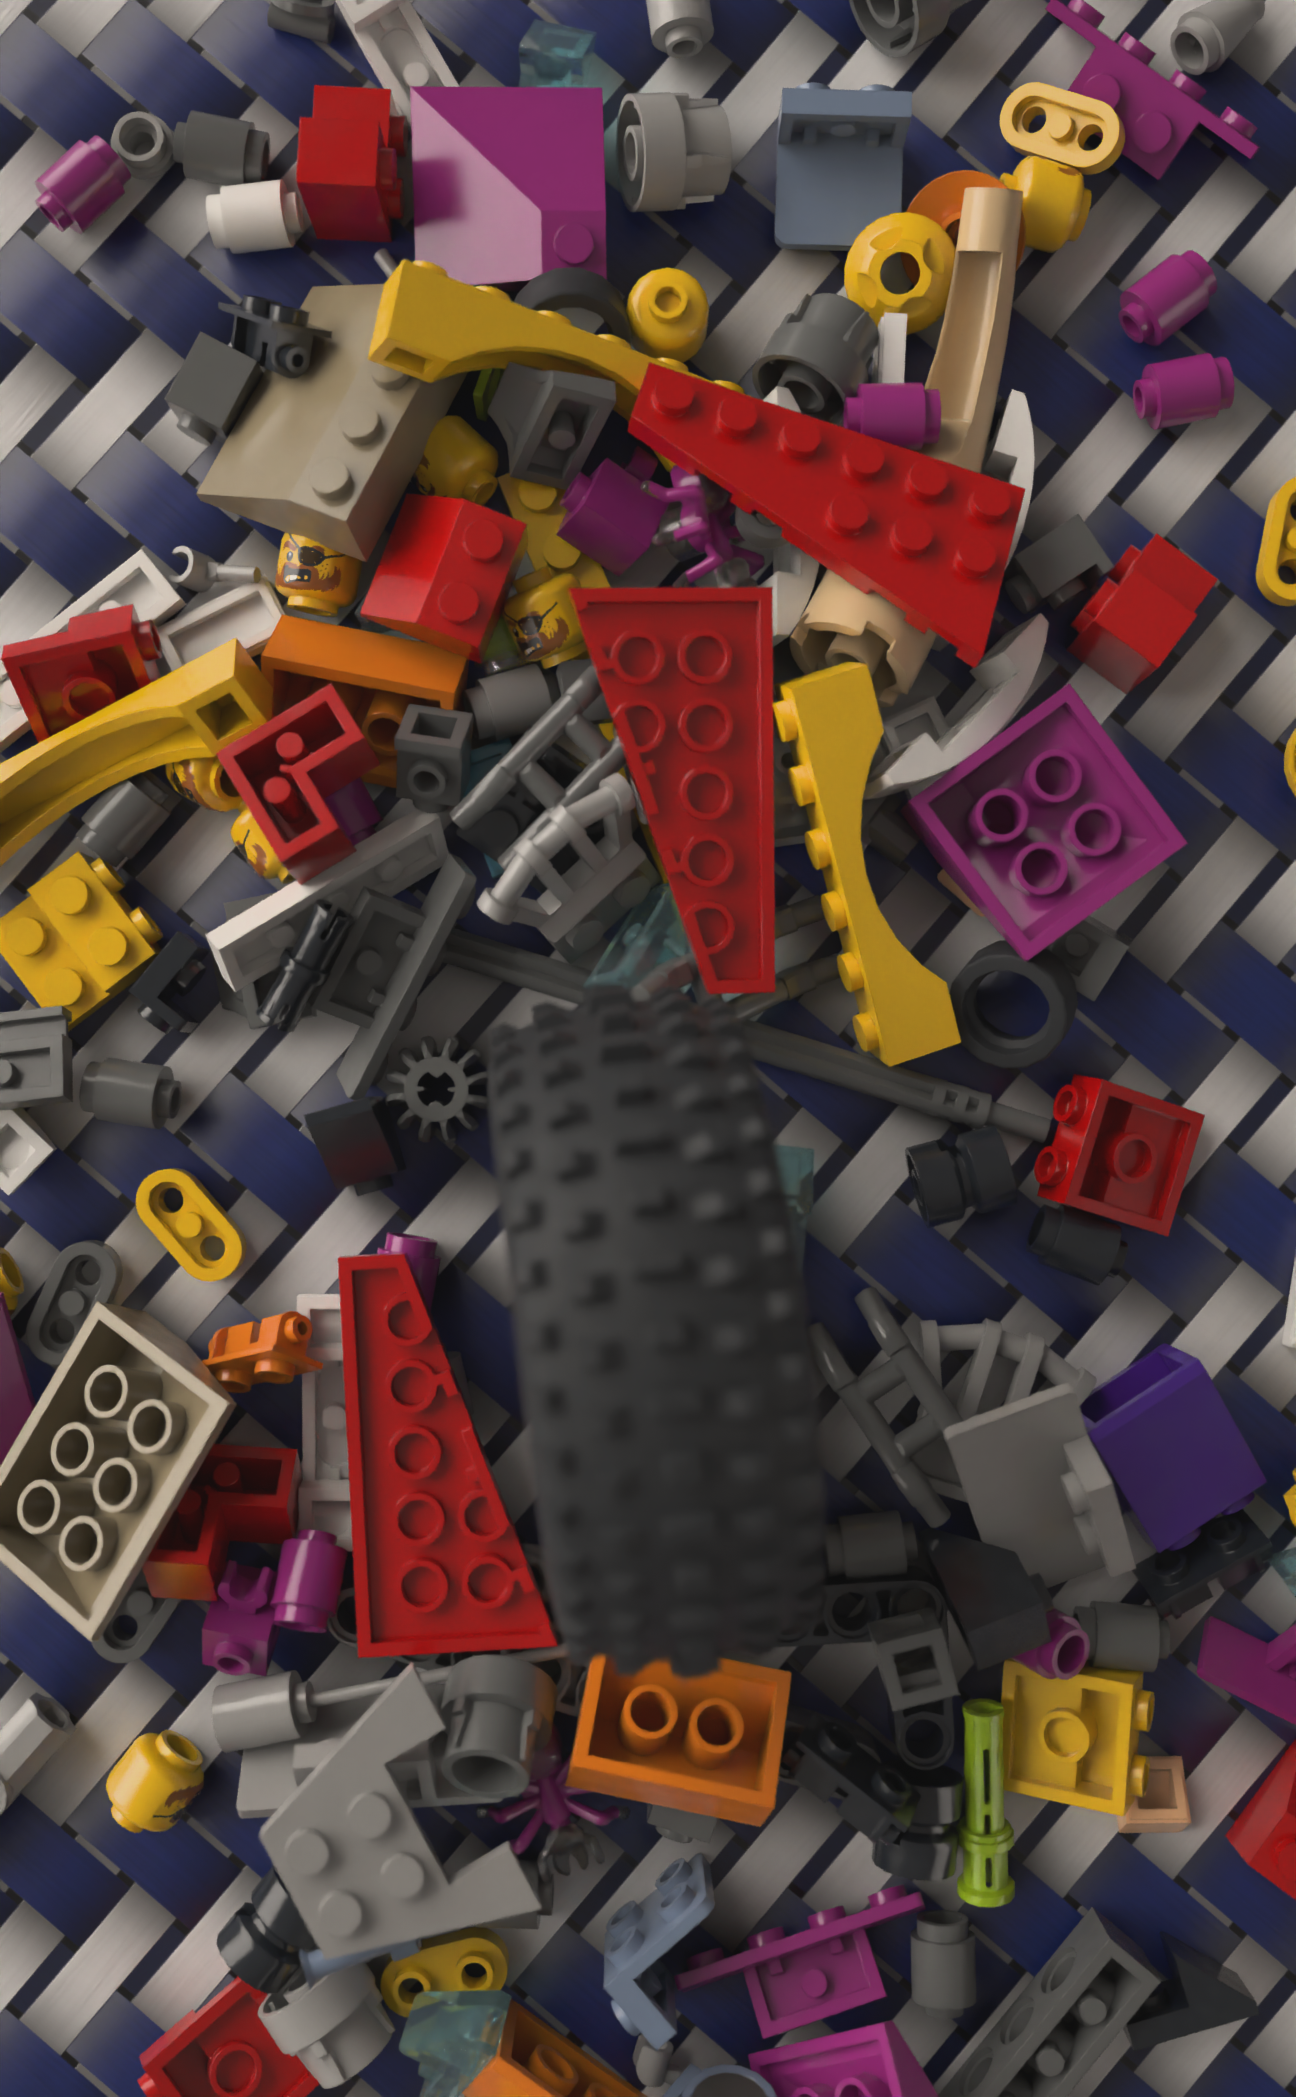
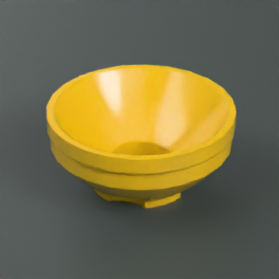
(893, 235)

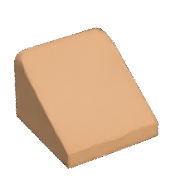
(1165, 1803)

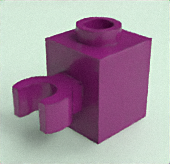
(611, 514)
(240, 1625)

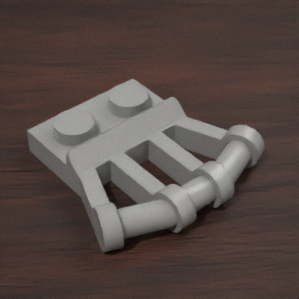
(594, 890)
(987, 1341)

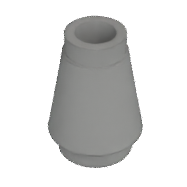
(1212, 33)

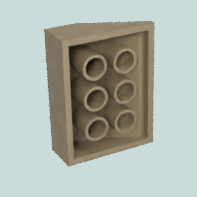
(335, 444)
(106, 1462)

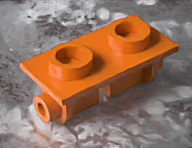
(261, 1352)

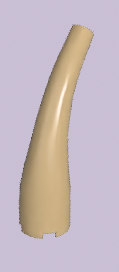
(967, 368)

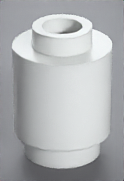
(254, 217)

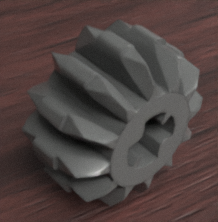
(440, 1068)

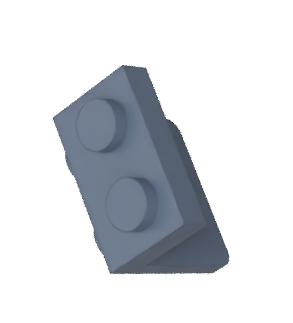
(837, 163)
(641, 1935)

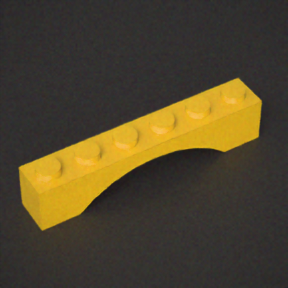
(446, 327)
(165, 722)
(832, 737)

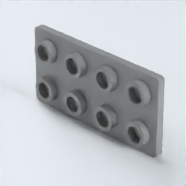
(1041, 1487)
(277, 1769)

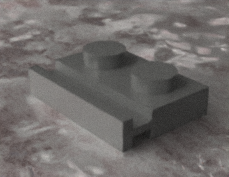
(35, 1058)

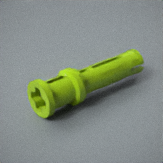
(983, 1829)

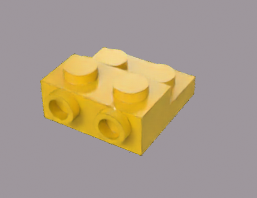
(78, 938)
(1076, 1736)

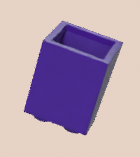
(1170, 1447)

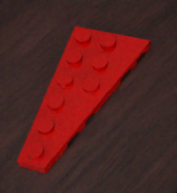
(856, 504)
(695, 723)
(427, 1516)

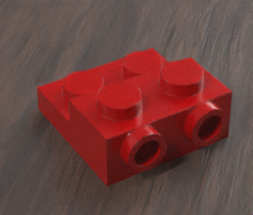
(82, 669)
(1118, 1153)
(223, 2053)

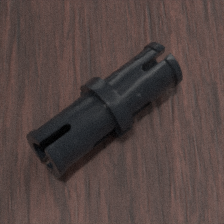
(305, 965)

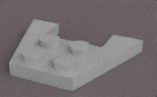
(361, 1855)

